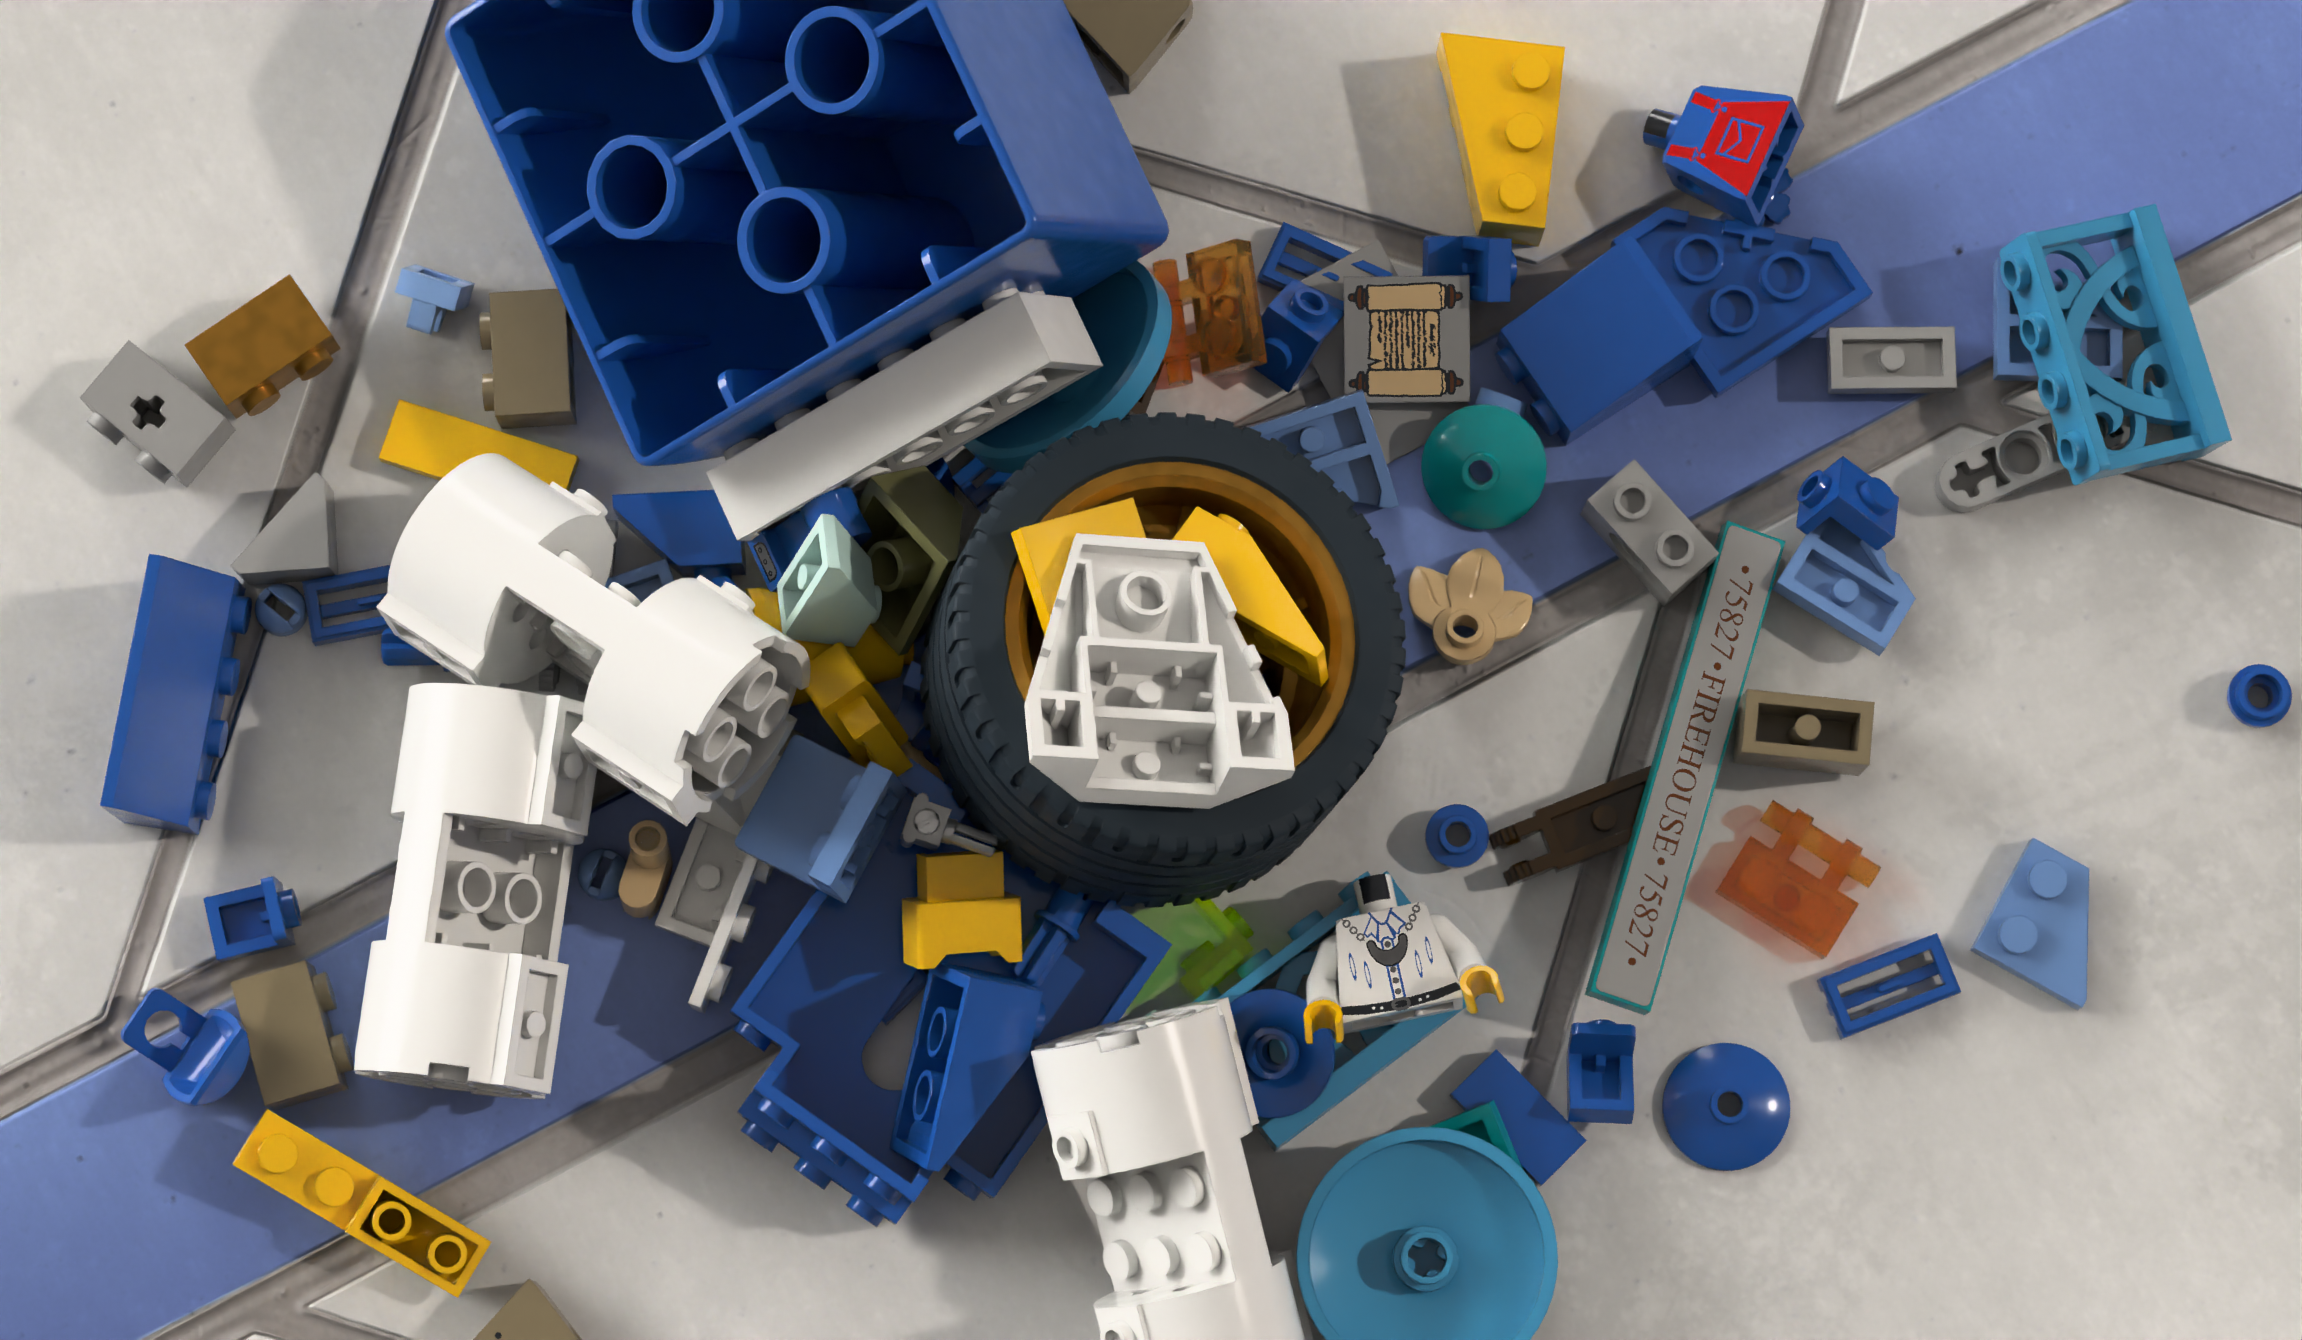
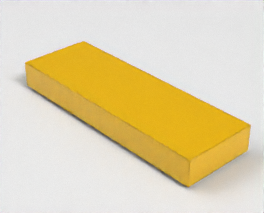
(438, 443)

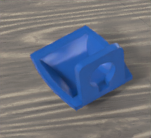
(206, 1062)

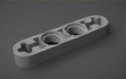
(2037, 433)

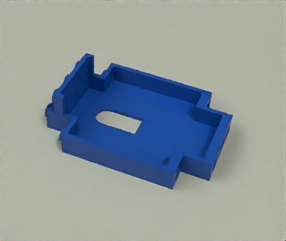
(839, 979)

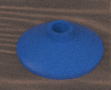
(1306, 1071)
(1699, 1126)

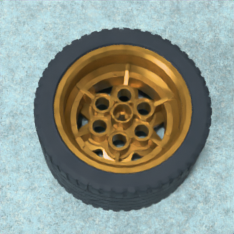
(990, 637)

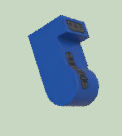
(778, 546)

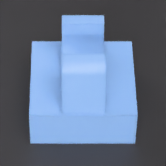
(432, 296)

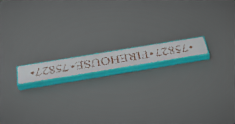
(1685, 769)

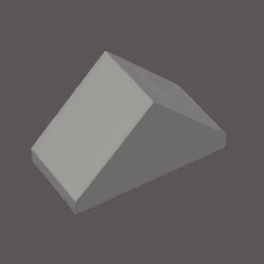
(296, 542)

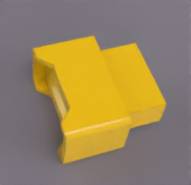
(856, 710)
(960, 910)

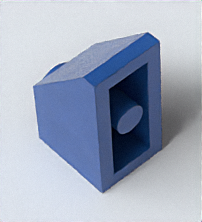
(685, 530)

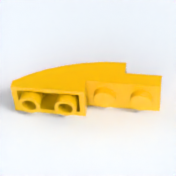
(361, 1203)

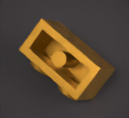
(264, 348)

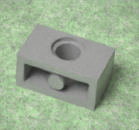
(1649, 533)

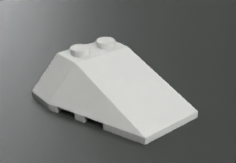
(1151, 682)

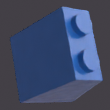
(1598, 342)

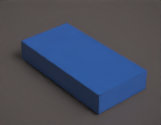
(1535, 1127)

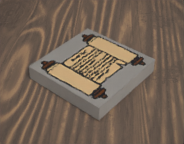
(1407, 338)

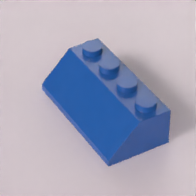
(175, 696)

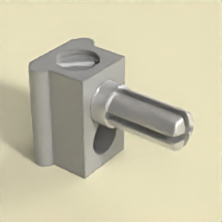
(930, 824)

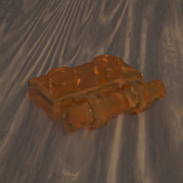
(1224, 310)
(1788, 896)

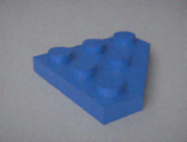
(1747, 288)

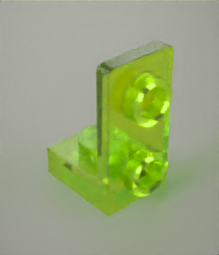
(1212, 965)

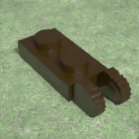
(1576, 827)

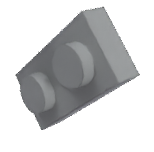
(1891, 360)

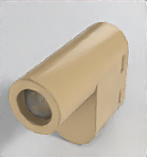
(646, 870)

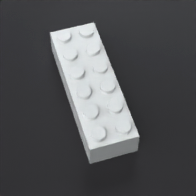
(910, 410)

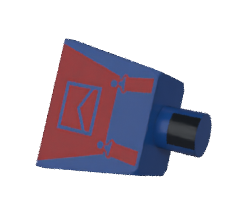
(1727, 147)

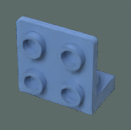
(821, 817)

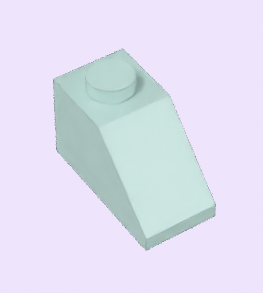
(828, 588)

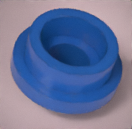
(2275, 686)
(1451, 855)

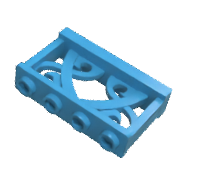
(2079, 390)
(1350, 1071)

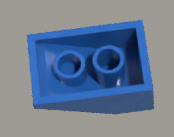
(964, 1052)

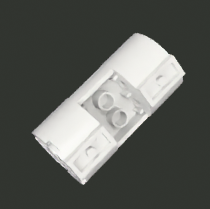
(514, 576)
(477, 909)
(1156, 1131)

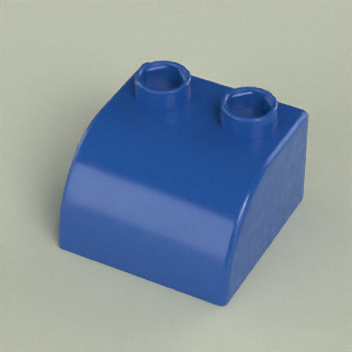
(794, 186)

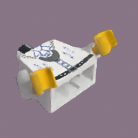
(1392, 966)

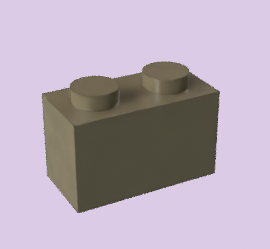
(530, 359)
(1803, 732)
(292, 1034)

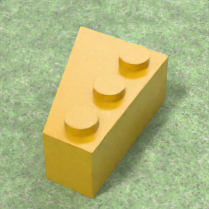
(1505, 129)

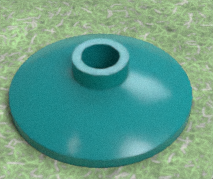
(1502, 441)

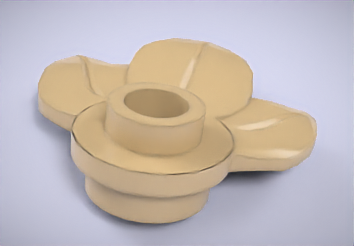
(1471, 598)

